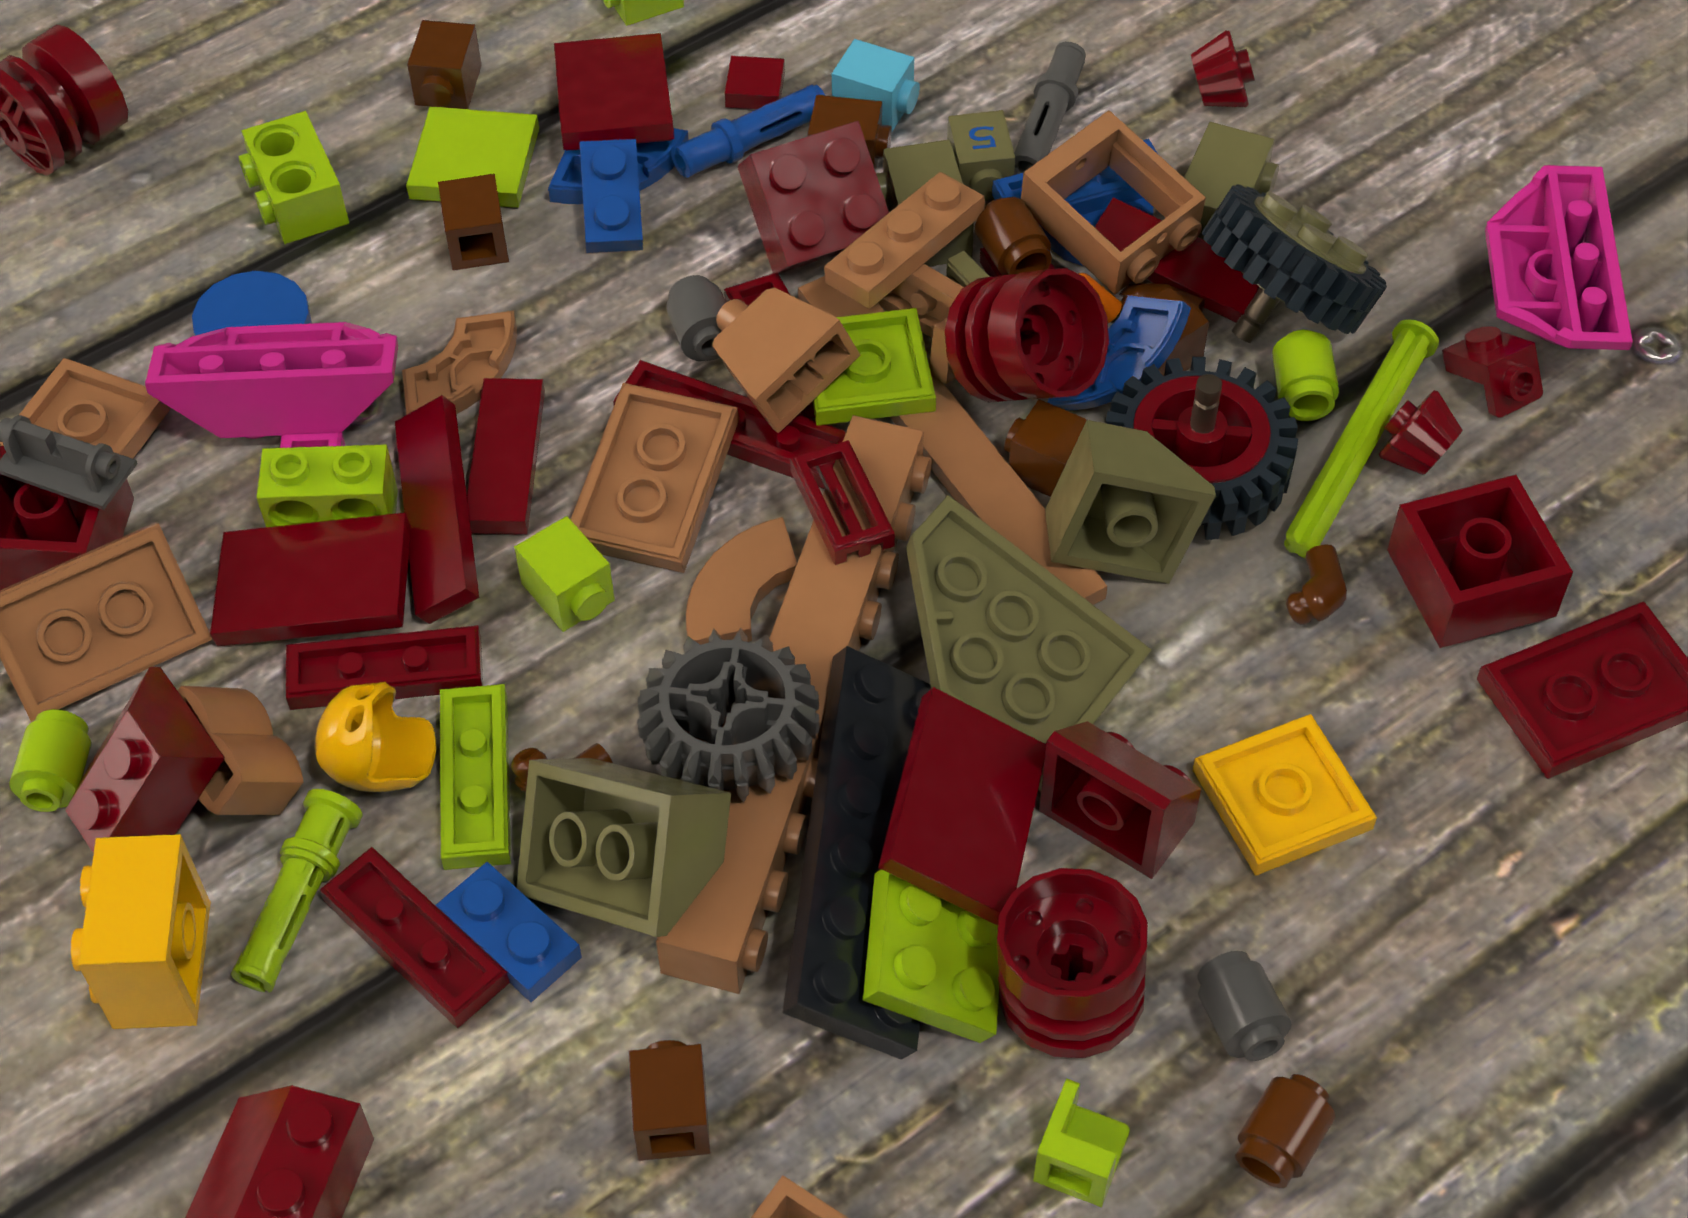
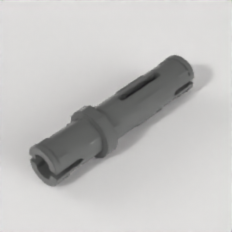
(1054, 96)

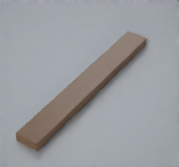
(972, 465)

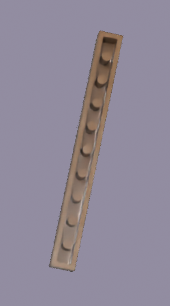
(819, 617)

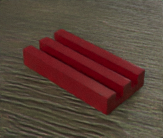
(857, 538)

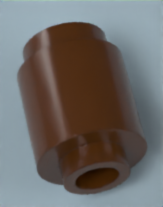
(1013, 237)
(1284, 1130)

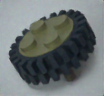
(1292, 262)

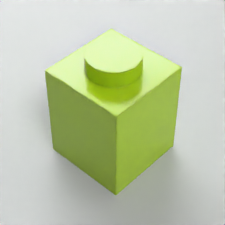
(565, 574)

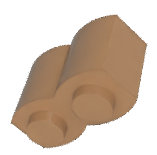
(258, 768)

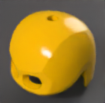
(370, 746)

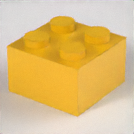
(143, 931)

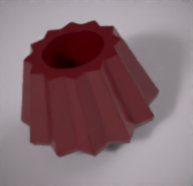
(1222, 72)
(1420, 434)

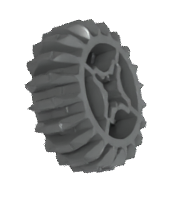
(763, 730)

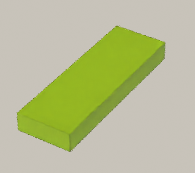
(474, 777)

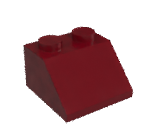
(146, 767)
(1116, 796)
(285, 1157)

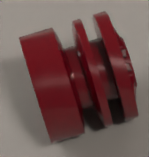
(57, 100)
(1027, 336)
(1078, 930)

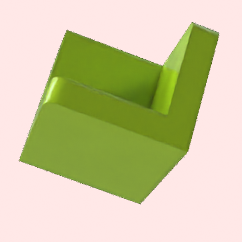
(1079, 1149)

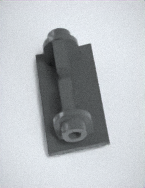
(62, 463)

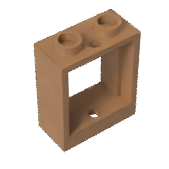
(1079, 160)

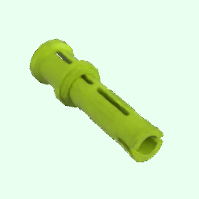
(306, 862)

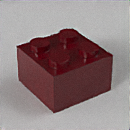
(813, 196)
(49, 529)
(1478, 561)

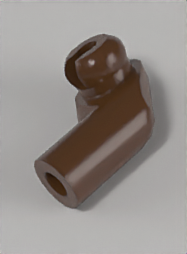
(1323, 592)

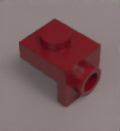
(1500, 363)

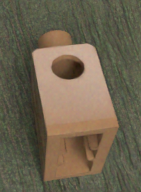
(782, 352)

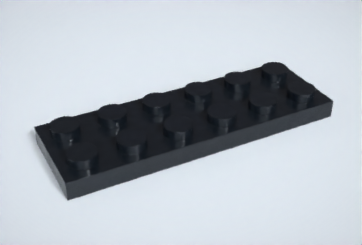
(855, 790)

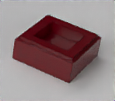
(754, 81)

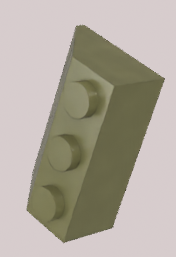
(619, 841)

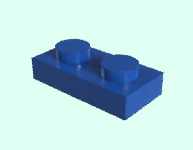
(611, 196)
(511, 930)

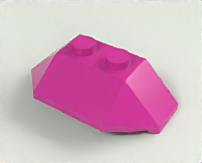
(1559, 261)
(274, 377)

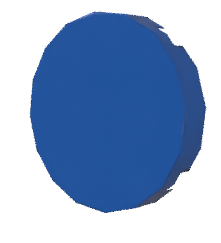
(251, 300)

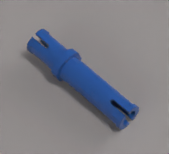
(732, 138)

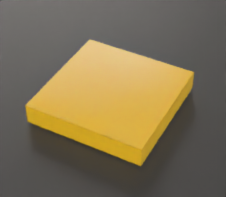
(1283, 794)

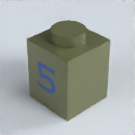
(981, 149)

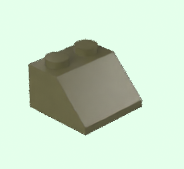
(1125, 505)

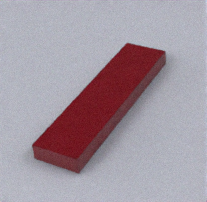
(754, 437)
(437, 510)

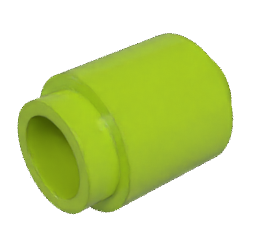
(1306, 374)
(51, 760)

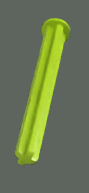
(1411, 345)

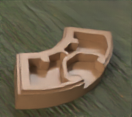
(477, 351)
(738, 579)

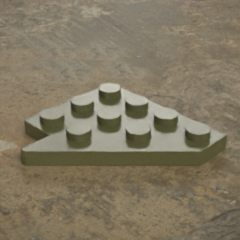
(1010, 630)

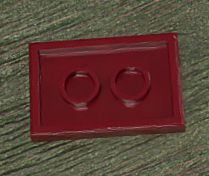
(613, 90)
(311, 579)
(1591, 689)
(963, 806)

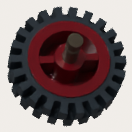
(1221, 431)

